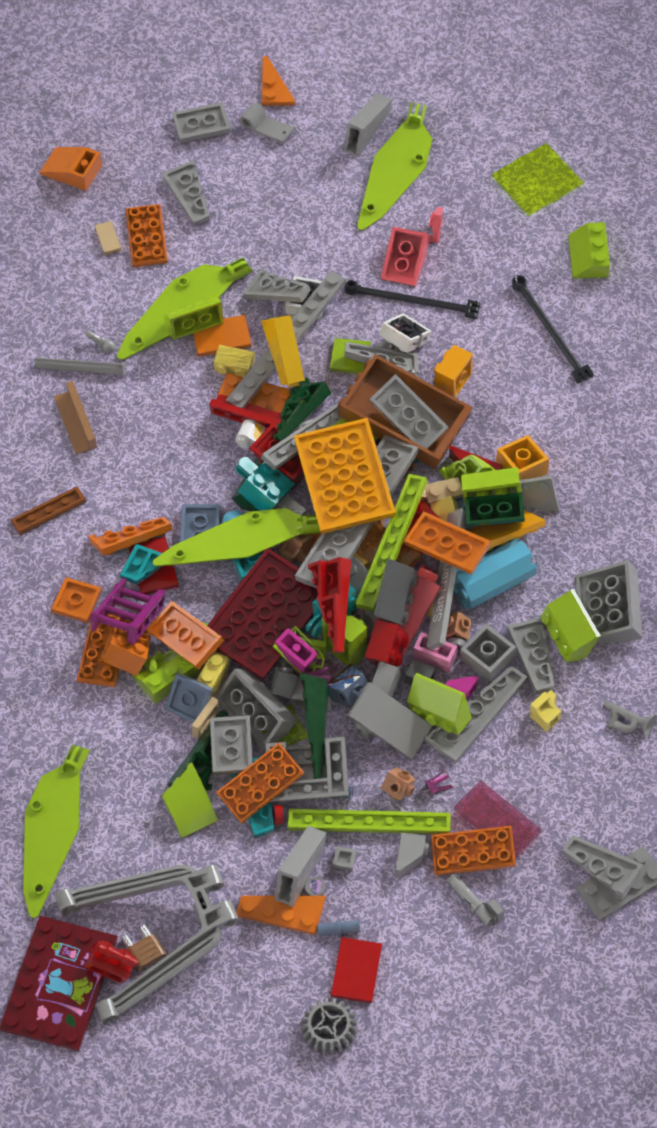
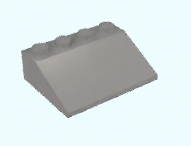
(612, 601)

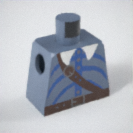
(347, 685)

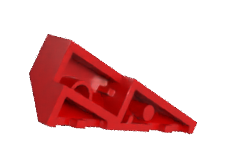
(332, 585)

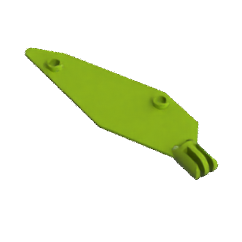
(396, 167)
(189, 288)
(240, 537)
(51, 827)

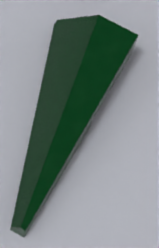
(316, 705)

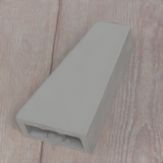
(366, 123)
(387, 679)
(299, 866)

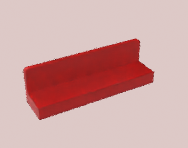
(258, 414)

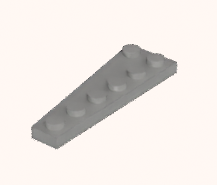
(483, 711)

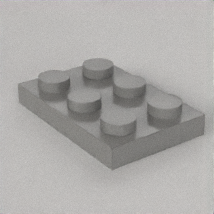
(201, 122)
(230, 744)

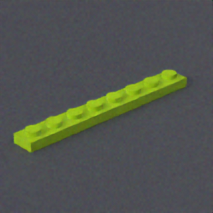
(392, 539)
(369, 821)

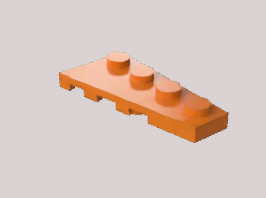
(130, 535)
(301, 917)

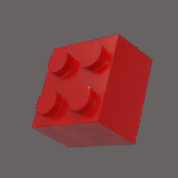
(387, 644)

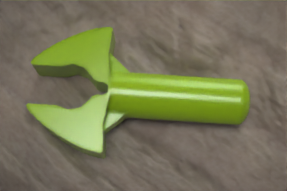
(151, 662)

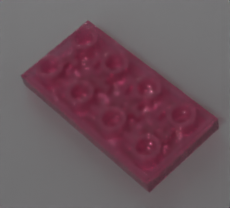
(487, 809)

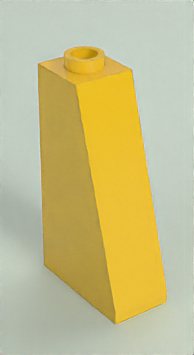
(284, 349)

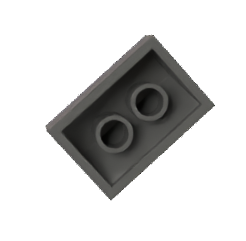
(396, 593)

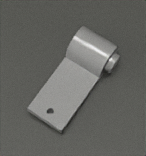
(257, 121)

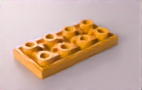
(503, 533)

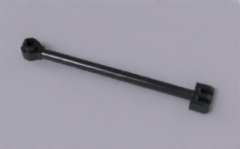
(470, 309)
(578, 370)

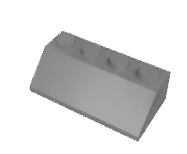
(247, 695)

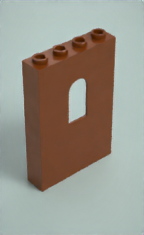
(374, 377)

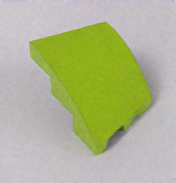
(467, 465)
(189, 803)

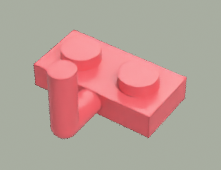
(436, 223)

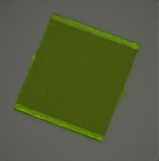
(537, 179)

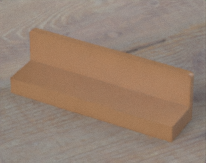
(75, 419)

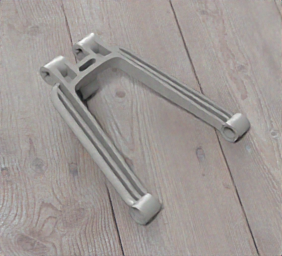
(210, 917)

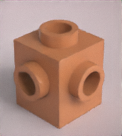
(458, 626)
(398, 784)

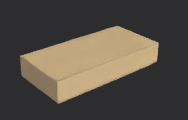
(108, 238)
(203, 719)

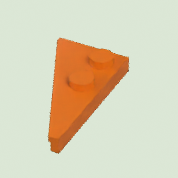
(273, 88)

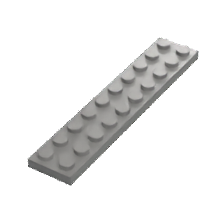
(395, 461)

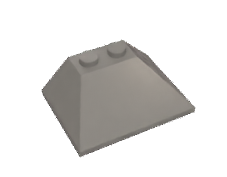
(335, 775)

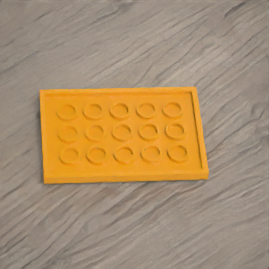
(344, 476)

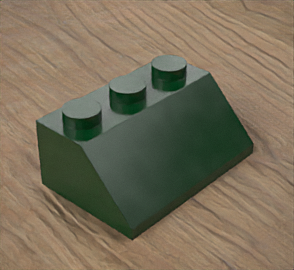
(494, 509)

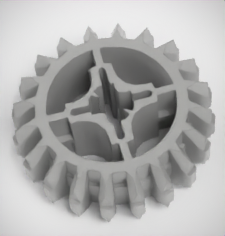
(311, 1034)

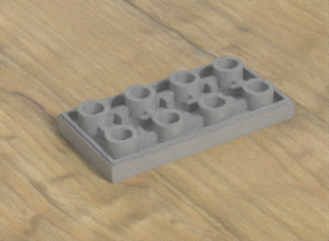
(389, 720)

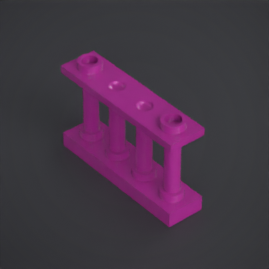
(139, 621)

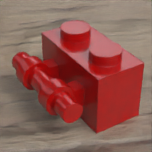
(110, 961)

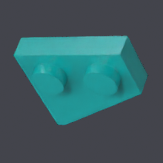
(140, 564)

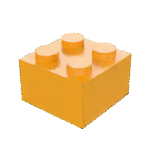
(453, 370)
(526, 456)

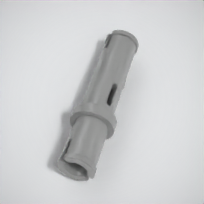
(477, 906)

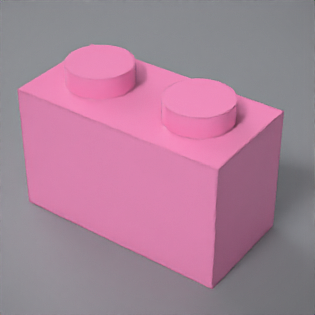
(440, 658)

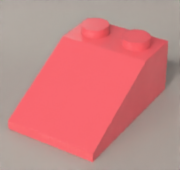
(405, 256)

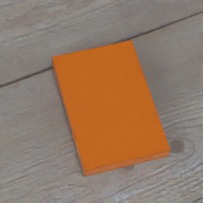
(230, 333)

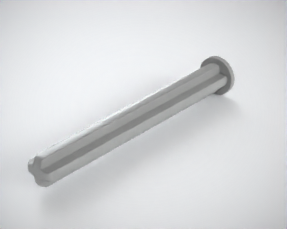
(83, 366)

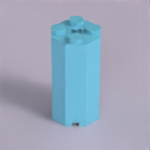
(495, 574)

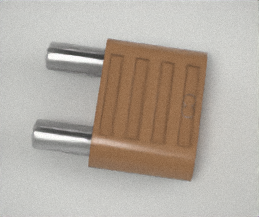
(146, 950)

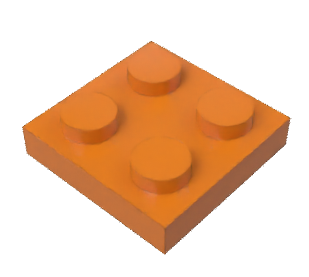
(76, 600)

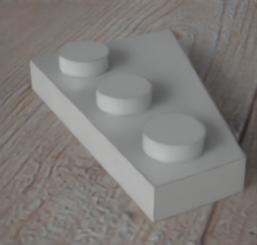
(540, 493)

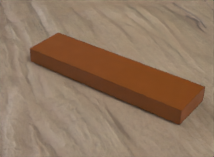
(48, 510)

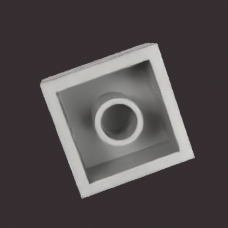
(487, 653)

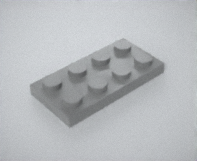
(408, 413)
(605, 901)

